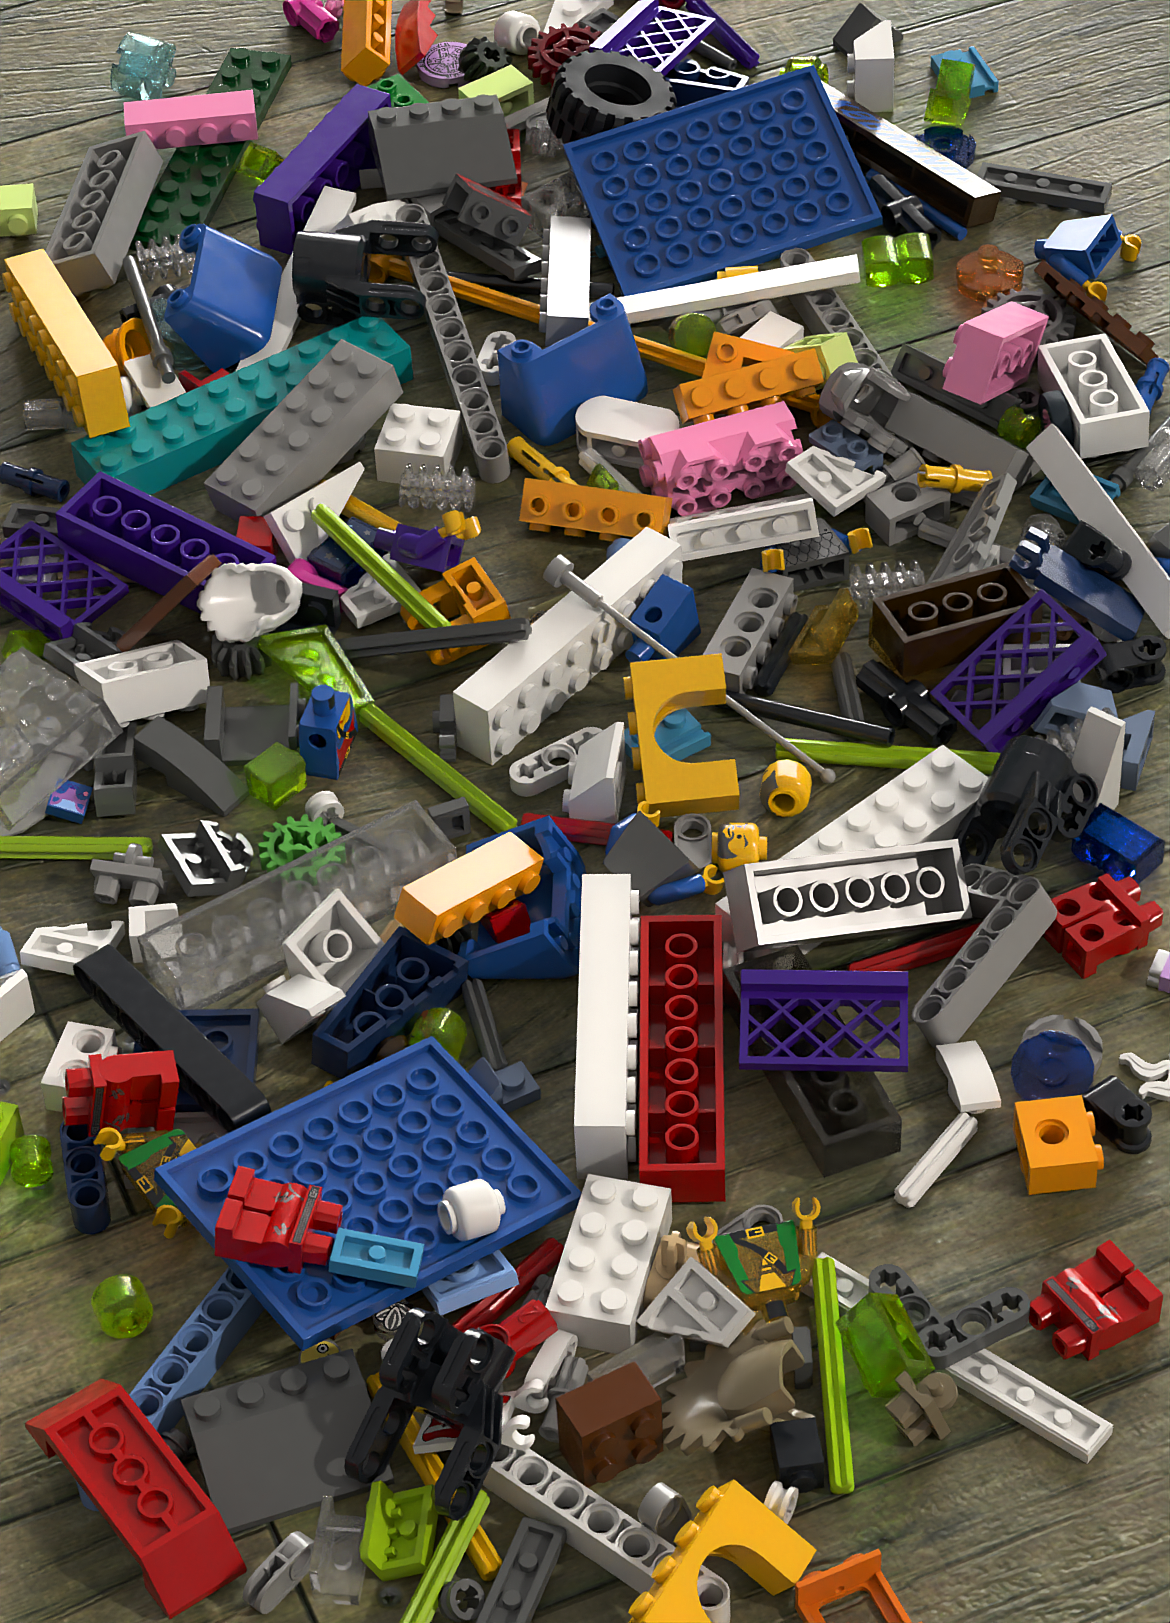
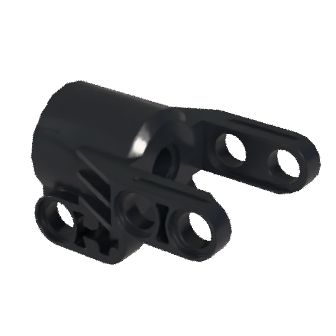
(336, 270)
(1025, 805)
(449, 1380)

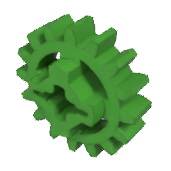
(294, 841)

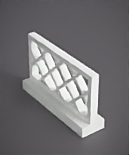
(745, 527)

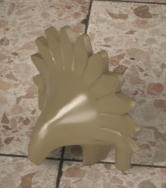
(733, 1390)

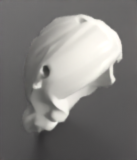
(248, 600)

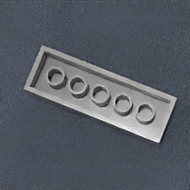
(103, 212)
(305, 433)
(847, 895)

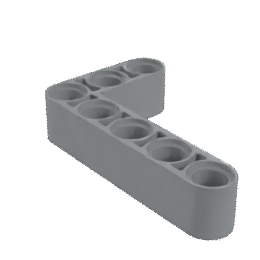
(1015, 918)

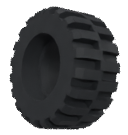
(603, 93)

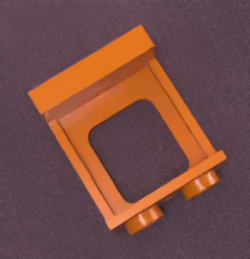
(855, 1574)

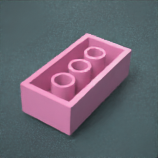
(994, 352)

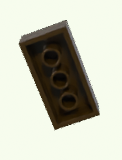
(949, 618)

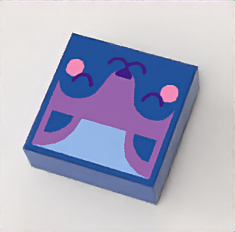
(69, 801)

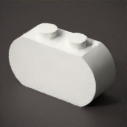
(616, 425)

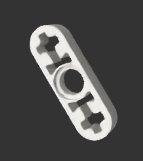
(535, 773)

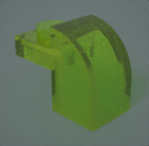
(950, 99)

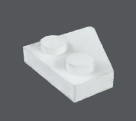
(832, 479)
(370, 601)
(62, 947)
(697, 1308)

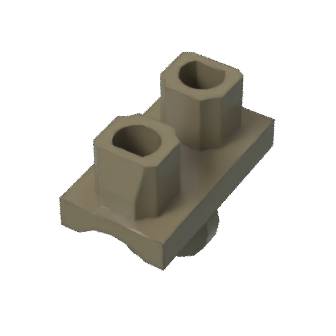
(920, 1410)

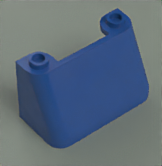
(229, 300)
(548, 385)
(554, 910)

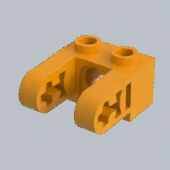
(732, 352)
(463, 592)

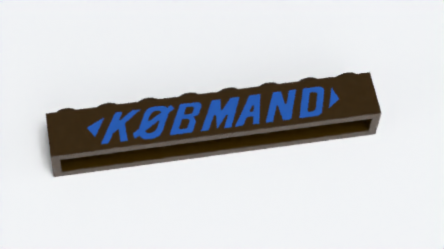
(914, 164)

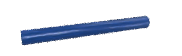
(932, 214)

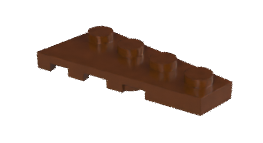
(1096, 312)

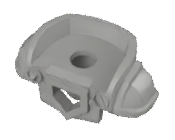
(869, 409)

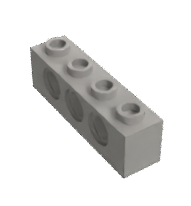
(752, 626)

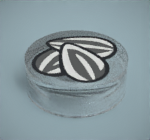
(389, 1319)

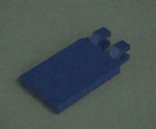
(1078, 586)

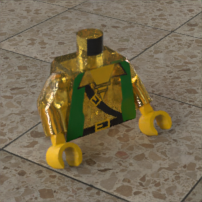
(138, 1160)
(762, 1263)

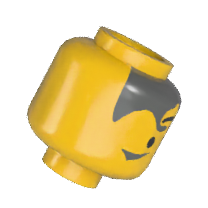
(785, 788)
(737, 845)

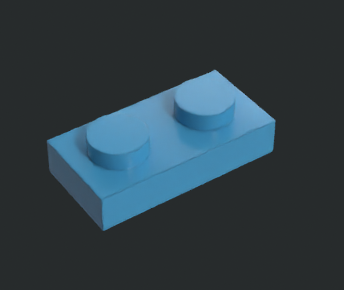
(376, 1258)

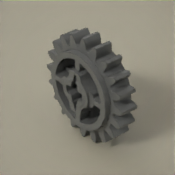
(1061, 319)

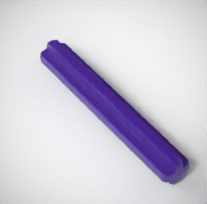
(726, 34)

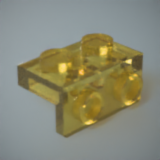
(825, 631)

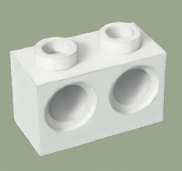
(72, 1052)

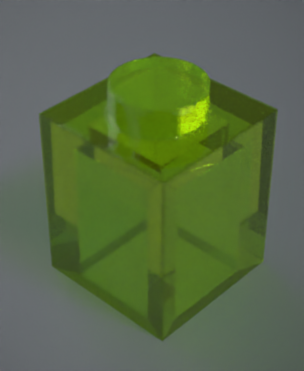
(276, 775)

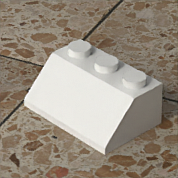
(147, 680)

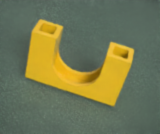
(656, 692)
(730, 1527)

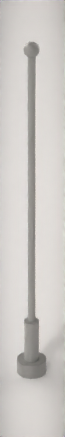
(560, 572)

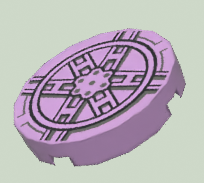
(441, 65)

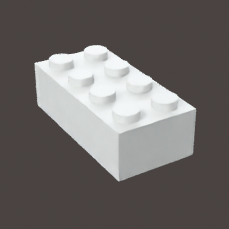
(1099, 394)
(609, 1261)

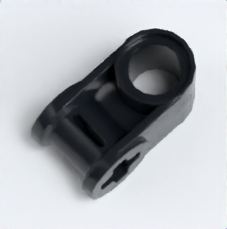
(1097, 552)
(1129, 666)
(1119, 1115)

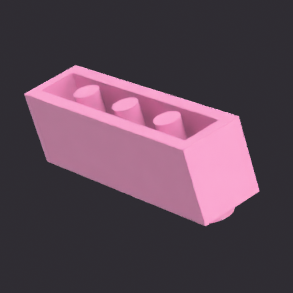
(194, 119)

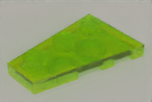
(314, 660)

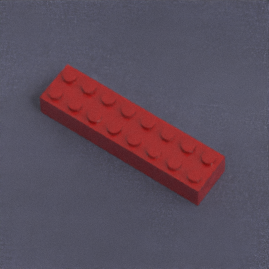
(682, 1057)

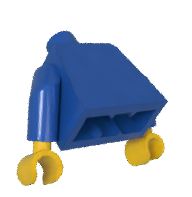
(1084, 247)

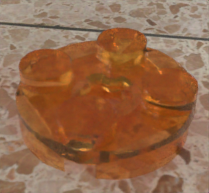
(988, 273)

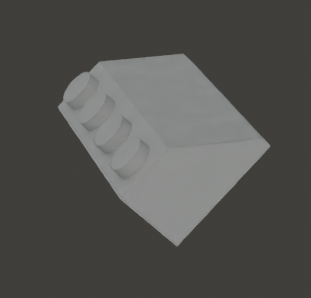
(958, 440)

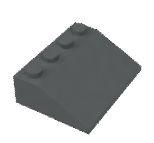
(428, 143)
(280, 1440)

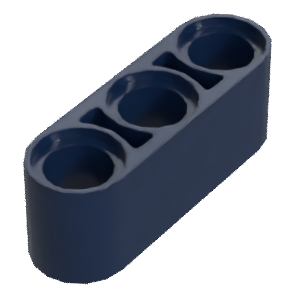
(85, 1179)

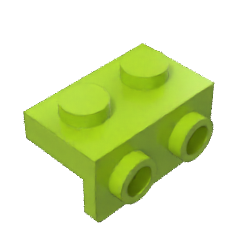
(399, 1531)

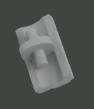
(128, 871)

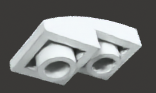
(969, 1077)

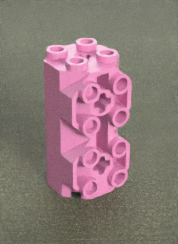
(714, 457)

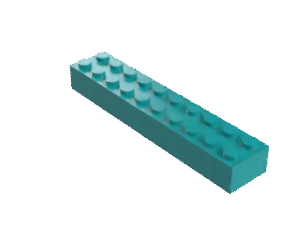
(214, 419)

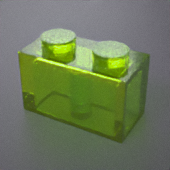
(883, 1343)

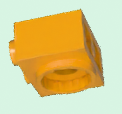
(1056, 1144)

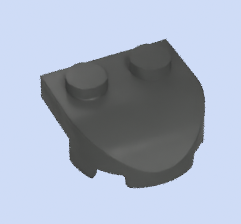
(82, 646)
(207, 860)

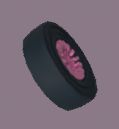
(1054, 410)

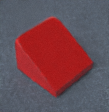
(507, 922)

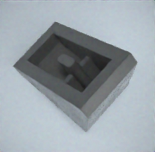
(857, 24)

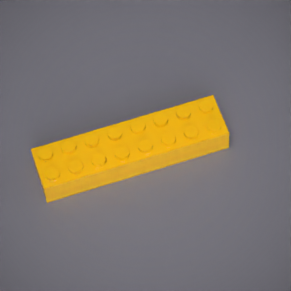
(65, 343)

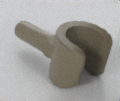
(454, 6)

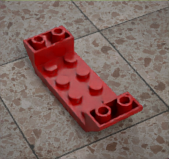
(141, 1493)

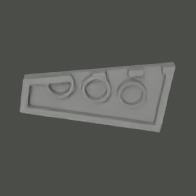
(977, 531)

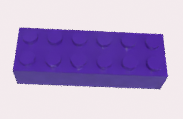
(326, 157)
(146, 536)

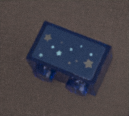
(336, 563)

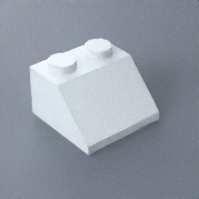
(873, 69)
(598, 777)
(332, 943)

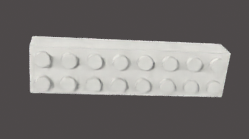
(562, 653)
(910, 809)
(606, 1027)

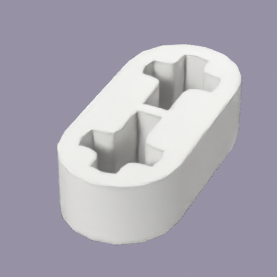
(488, 355)
(550, 1360)

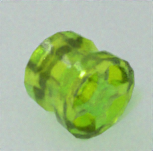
(1018, 426)
(31, 1161)

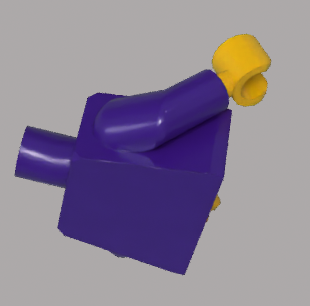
(432, 549)

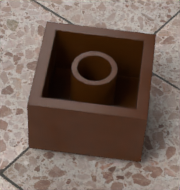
(610, 1424)

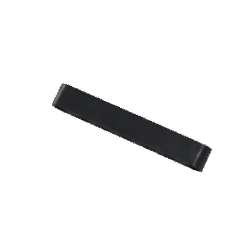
(161, 1027)

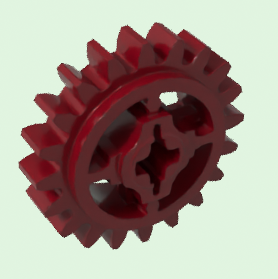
(554, 48)

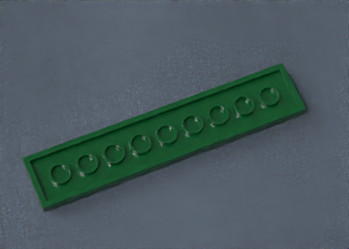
(202, 173)

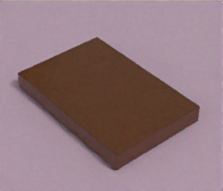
(168, 603)

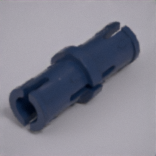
(45, 484)

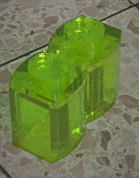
(897, 260)

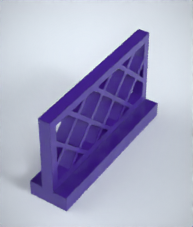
(643, 19)
(51, 615)
(1029, 703)
(830, 990)

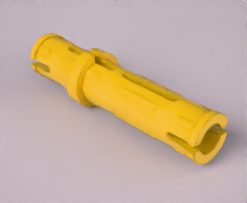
(523, 453)

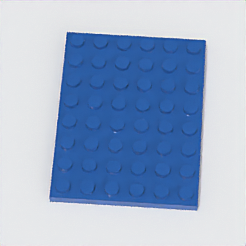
(722, 183)
(387, 1153)

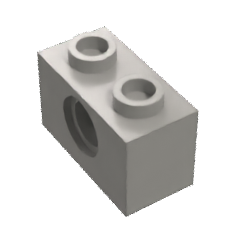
(901, 507)

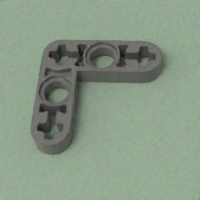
(937, 1329)

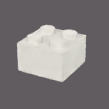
(417, 437)

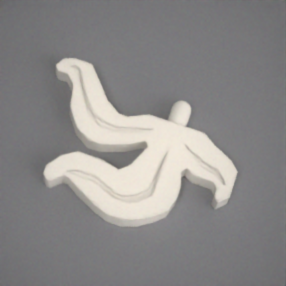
(1149, 1073)

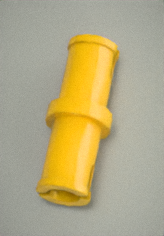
(952, 478)

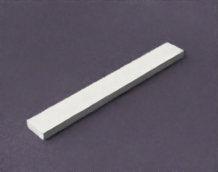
(329, 211)
(741, 289)
(1094, 506)
(1001, 1384)

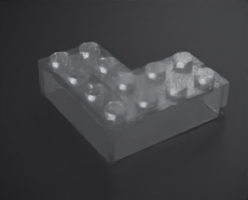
(45, 732)

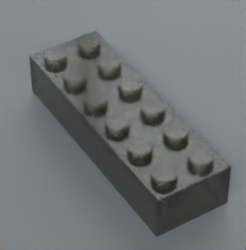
(837, 1113)

